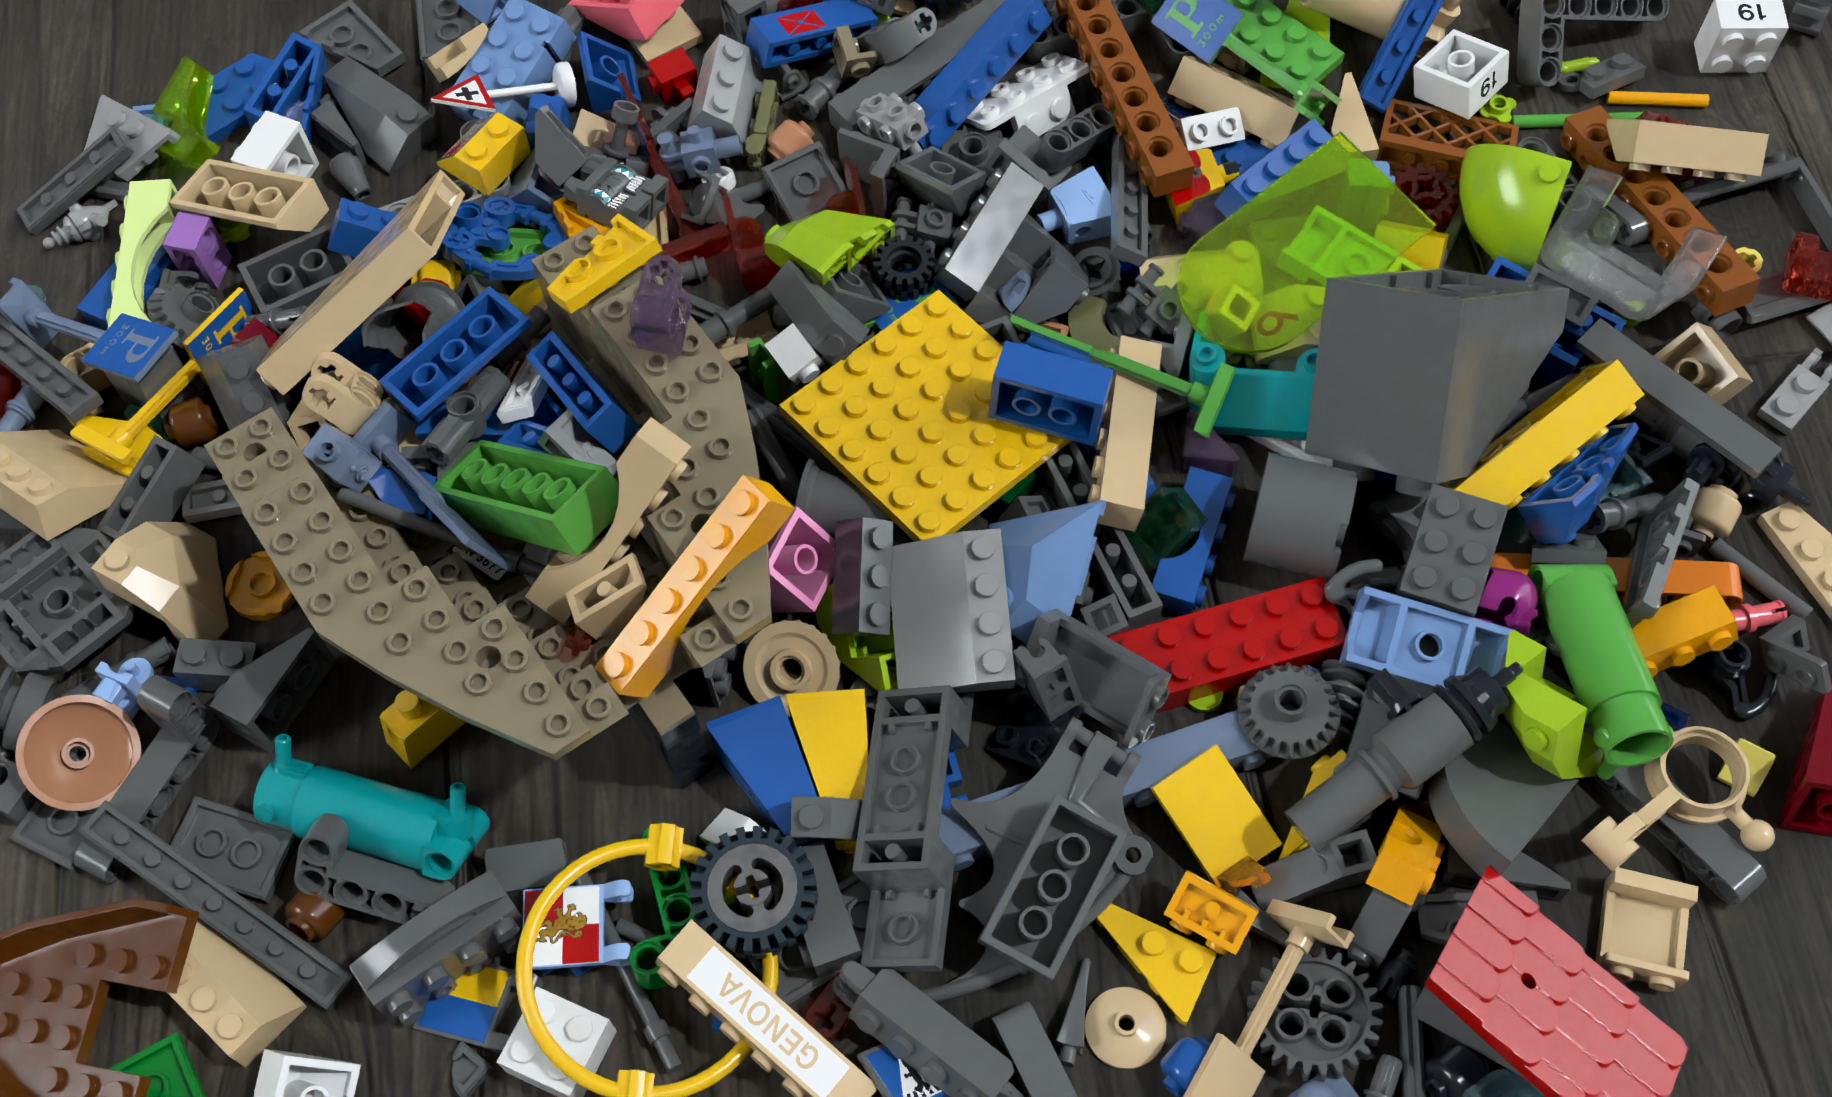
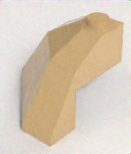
(170, 574)

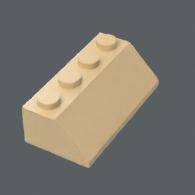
(1219, 88)
(1687, 147)
(252, 196)
(233, 996)

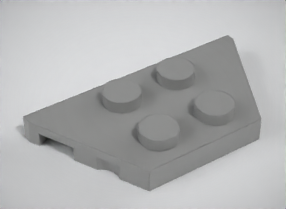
(140, 131)

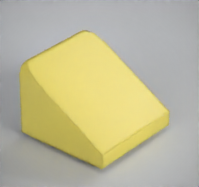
(1759, 763)

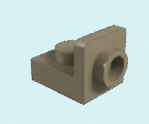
(848, 56)

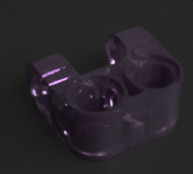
(655, 314)

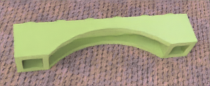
(141, 235)

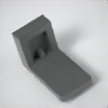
(1786, 653)

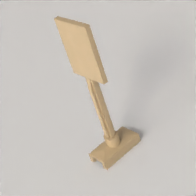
(1228, 1066)

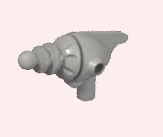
(81, 224)

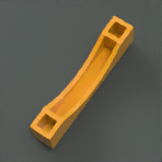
(735, 530)

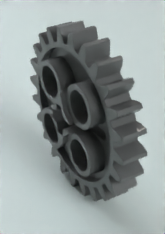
(1309, 1048)

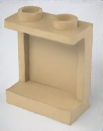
(1645, 929)

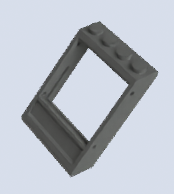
(1770, 297)

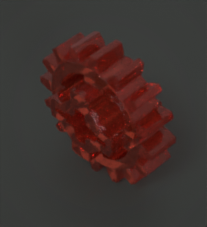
(1427, 189)

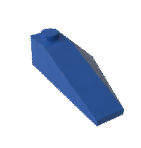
(1572, 493)

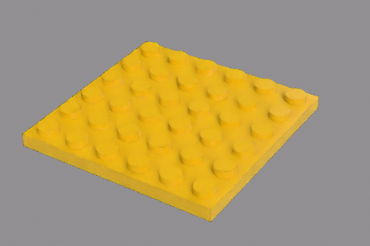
(915, 424)

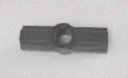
(466, 416)

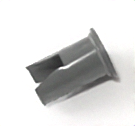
(384, 327)
(834, 498)

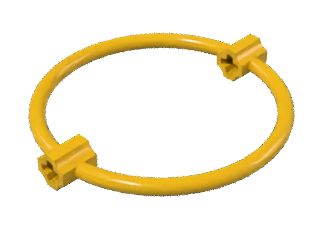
(662, 852)

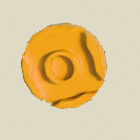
(258, 589)

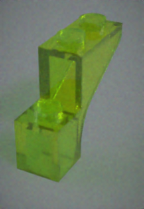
(186, 108)

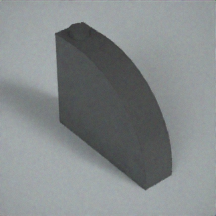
(1494, 800)

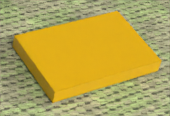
(1215, 813)

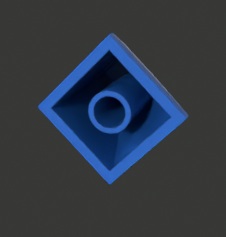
(764, 760)

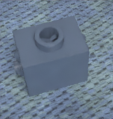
(341, 458)

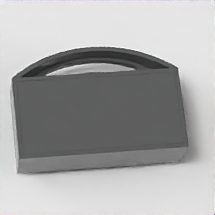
(438, 948)

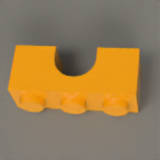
(1407, 857)

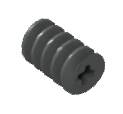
(1347, 685)

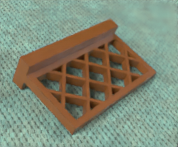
(1446, 155)

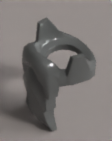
(707, 204)

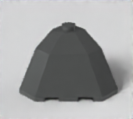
(1054, 273)

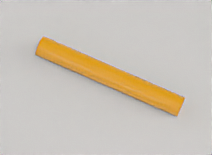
(1657, 99)

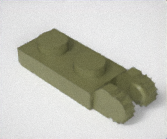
(762, 126)

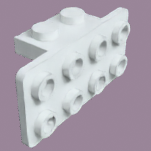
(1032, 98)

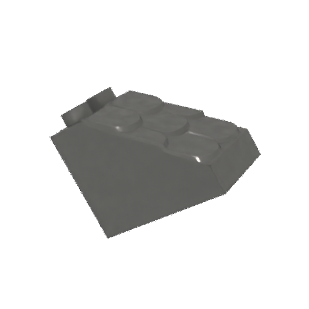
(1424, 369)

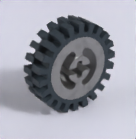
(742, 856)

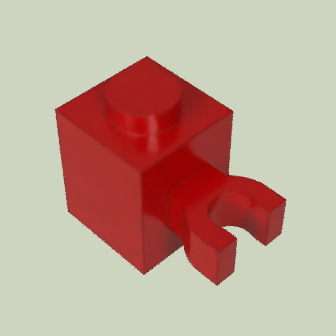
(672, 76)

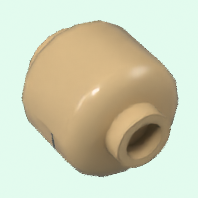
(1715, 511)

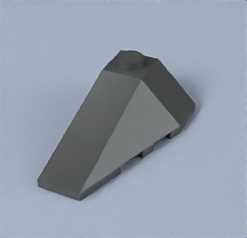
(381, 115)

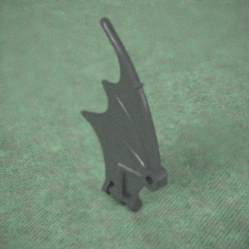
(1012, 820)

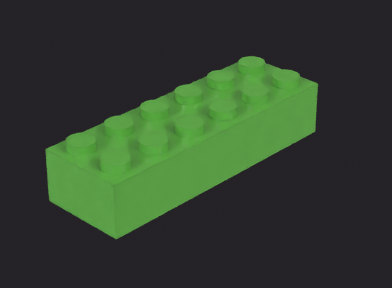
(532, 495)

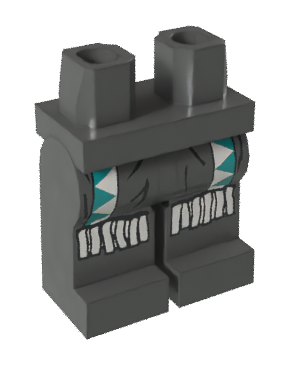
(616, 189)

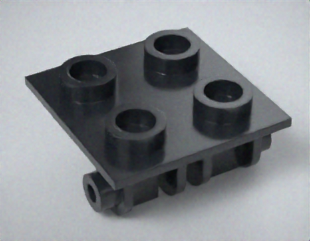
(1027, 732)

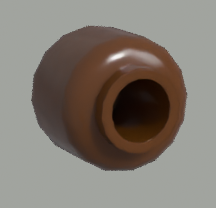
(193, 422)
(312, 916)

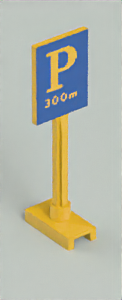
(211, 335)

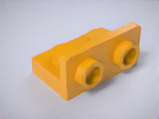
(1210, 913)

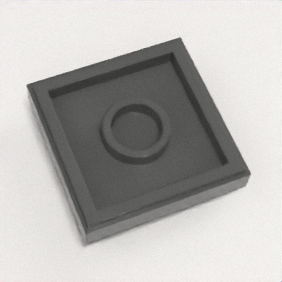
(803, 181)

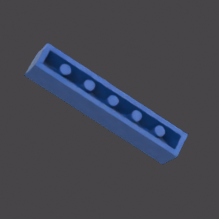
(979, 67)

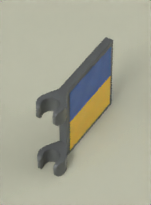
(473, 1008)

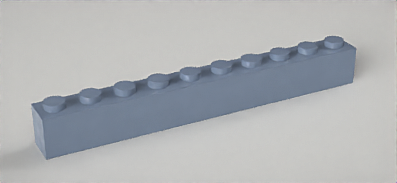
(1158, 760)

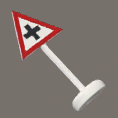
(473, 94)

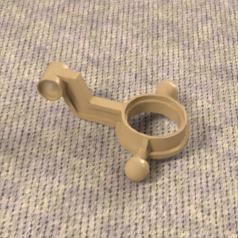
(1616, 842)

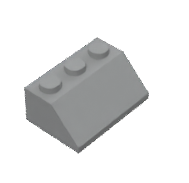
(727, 90)

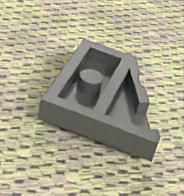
(1581, 550)

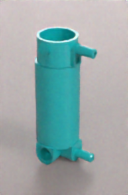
(381, 817)

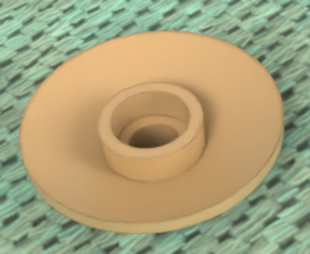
(1121, 1047)

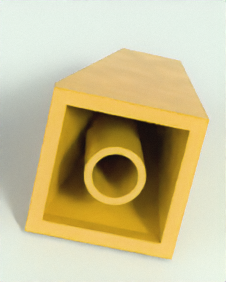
(833, 743)

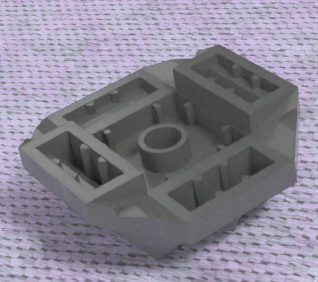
(34, 587)

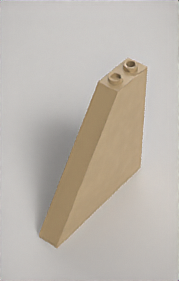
(365, 283)

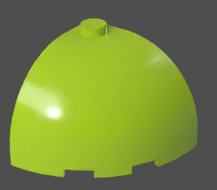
(1510, 199)

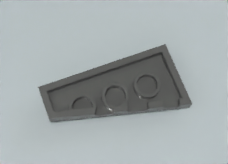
(1655, 551)

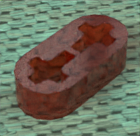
(823, 1005)

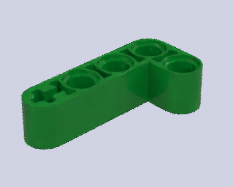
(670, 901)

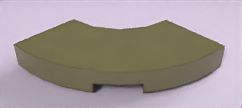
(1089, 325)

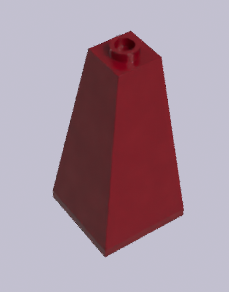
(1810, 790)

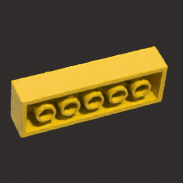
(1551, 434)

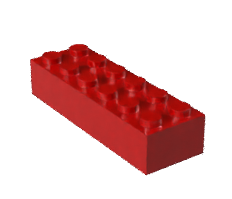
(1233, 641)

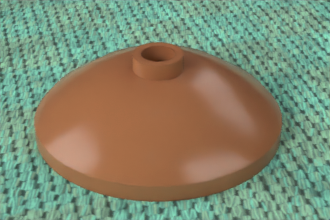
(69, 722)

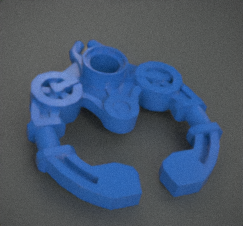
(487, 227)

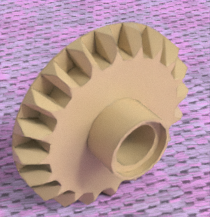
(767, 657)

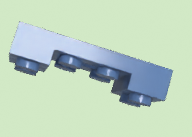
(1388, 633)

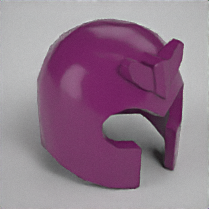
(1508, 600)

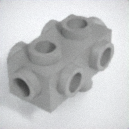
(893, 121)

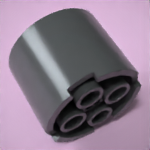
(1300, 516)

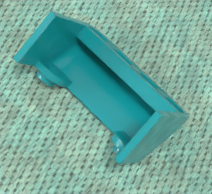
(1258, 399)

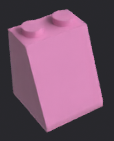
(800, 564)

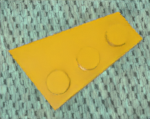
(605, 265)

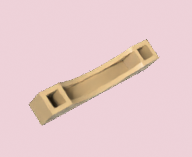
(642, 472)

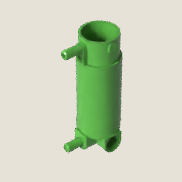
(1603, 662)

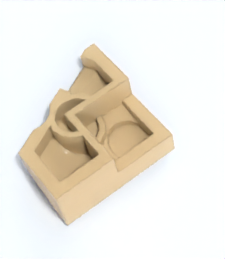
(456, 54)

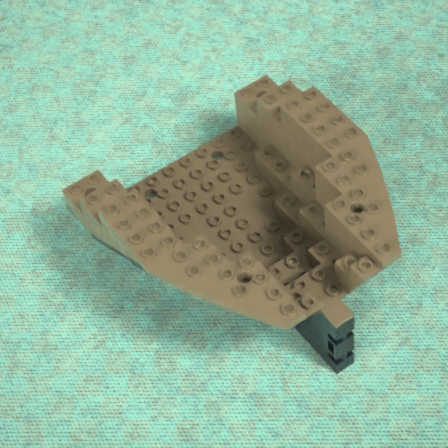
(483, 646)

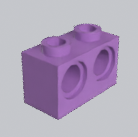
(197, 247)

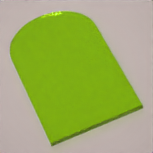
(1267, 265)

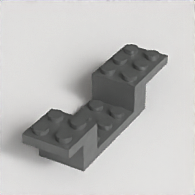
(1444, 571)
(900, 825)

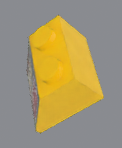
(487, 152)

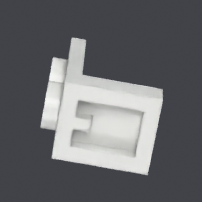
(1210, 129)

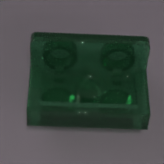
(1166, 524)

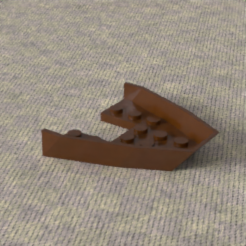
(57, 985)

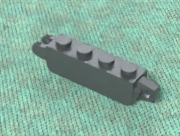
(923, 1034)

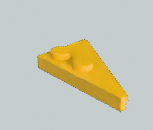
(1168, 961)

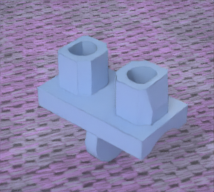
(123, 686)

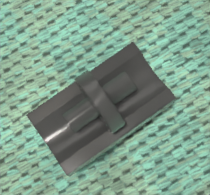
(673, 121)

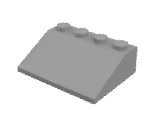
(952, 613)

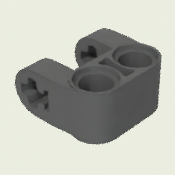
(898, 35)

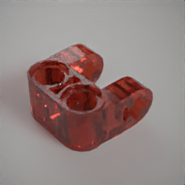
(1807, 268)

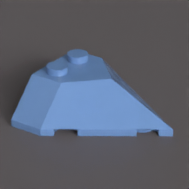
(1046, 561)

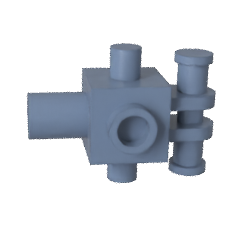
(696, 151)

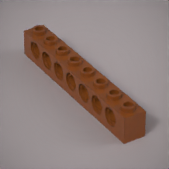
(1129, 95)
(1668, 213)

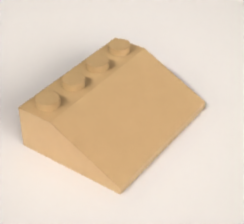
(51, 481)

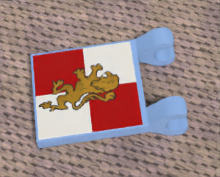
(575, 927)

